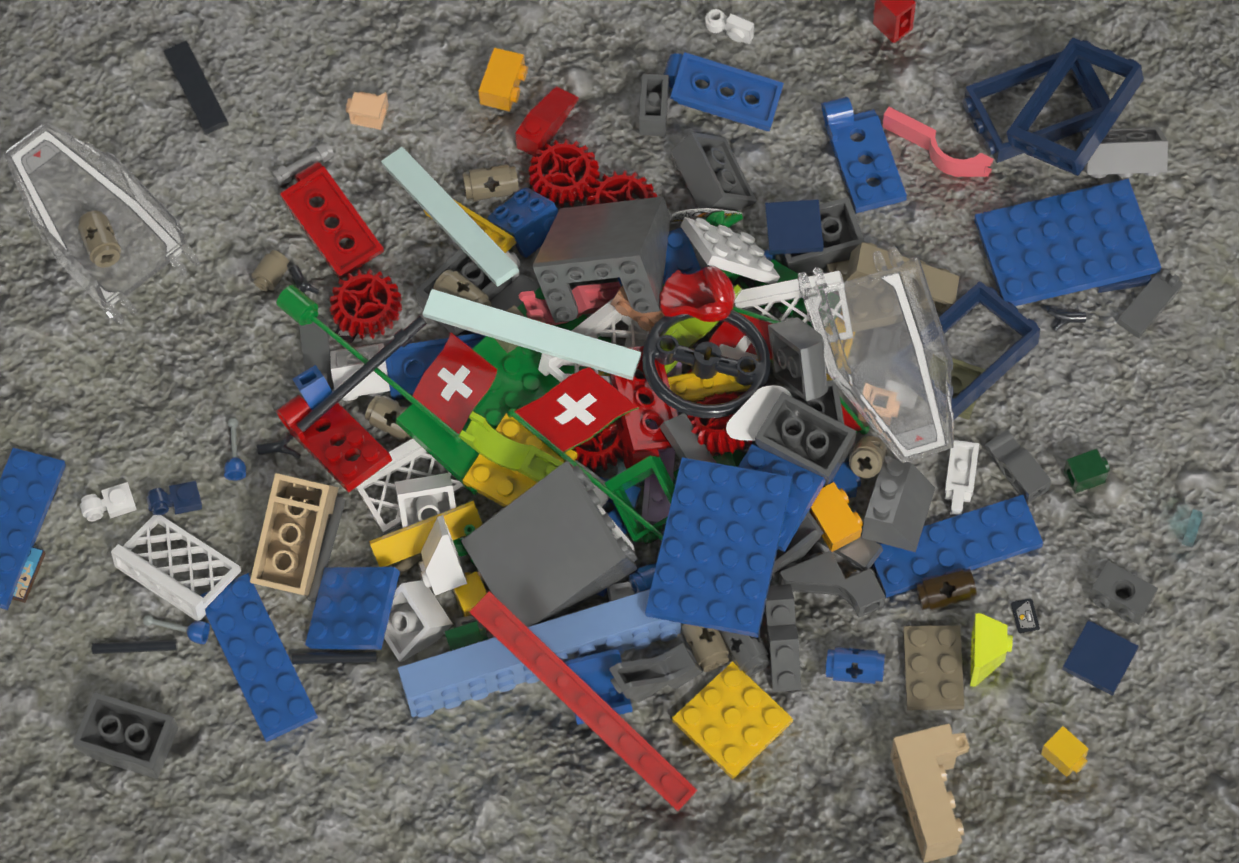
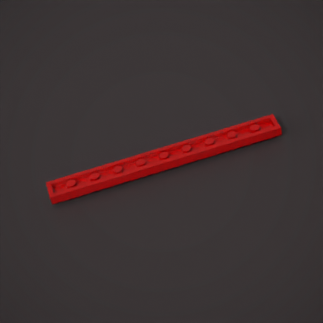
(583, 701)

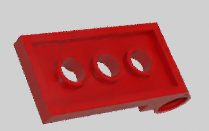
(317, 182)
(637, 438)
(321, 444)

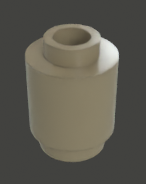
(270, 270)

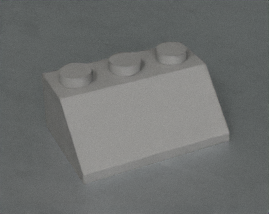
(1129, 152)

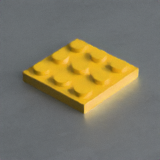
(502, 483)
(732, 720)

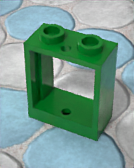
(631, 477)

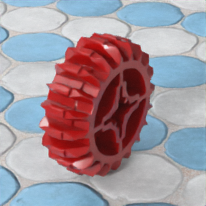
(567, 159)
(619, 189)
(363, 291)
(713, 430)
(599, 456)

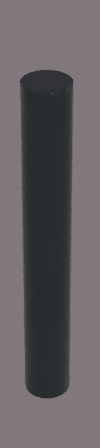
(134, 646)
(334, 657)

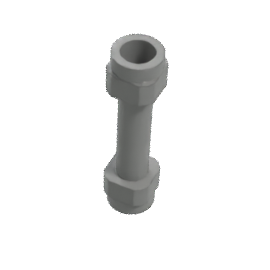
(322, 152)

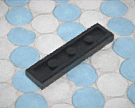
(195, 87)

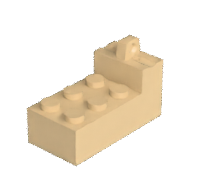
(292, 534)
(920, 770)

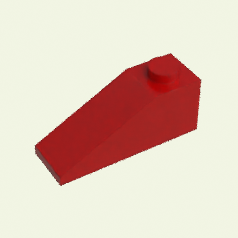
(544, 120)

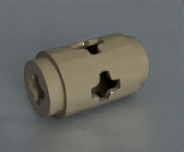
(505, 186)
(99, 239)
(457, 285)
(380, 416)
(859, 458)
(707, 654)

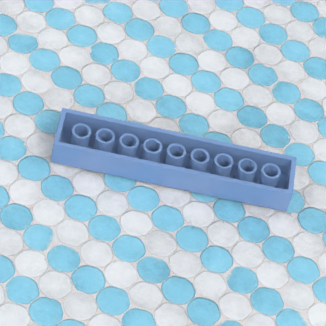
(491, 667)

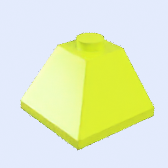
(988, 647)

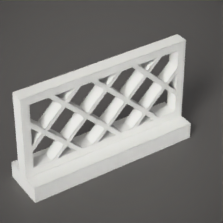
(780, 293)
(595, 326)
(401, 456)
(158, 579)

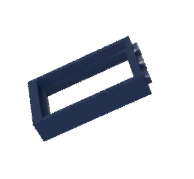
(983, 125)
(1056, 154)
(1012, 317)

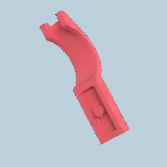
(925, 137)
(588, 299)

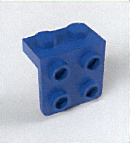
(526, 218)
(596, 674)

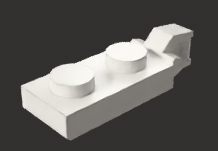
(961, 474)

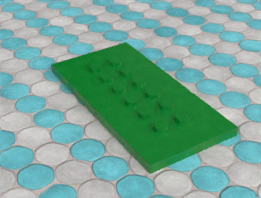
(514, 387)

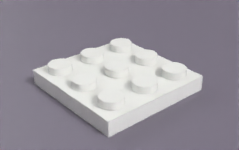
(730, 250)

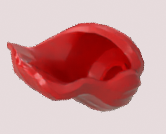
(703, 295)

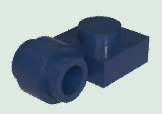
(181, 497)

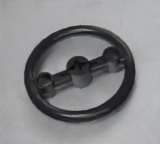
(705, 363)

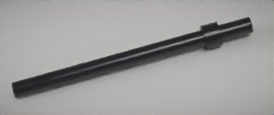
(401, 338)

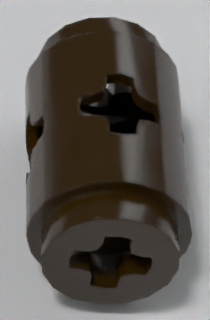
(962, 585)

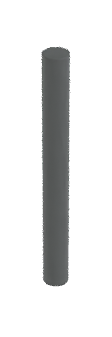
(327, 546)

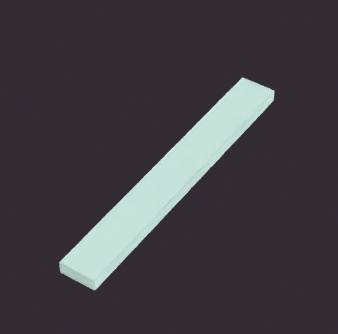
(450, 216)
(532, 334)

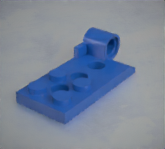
(688, 68)
(840, 126)

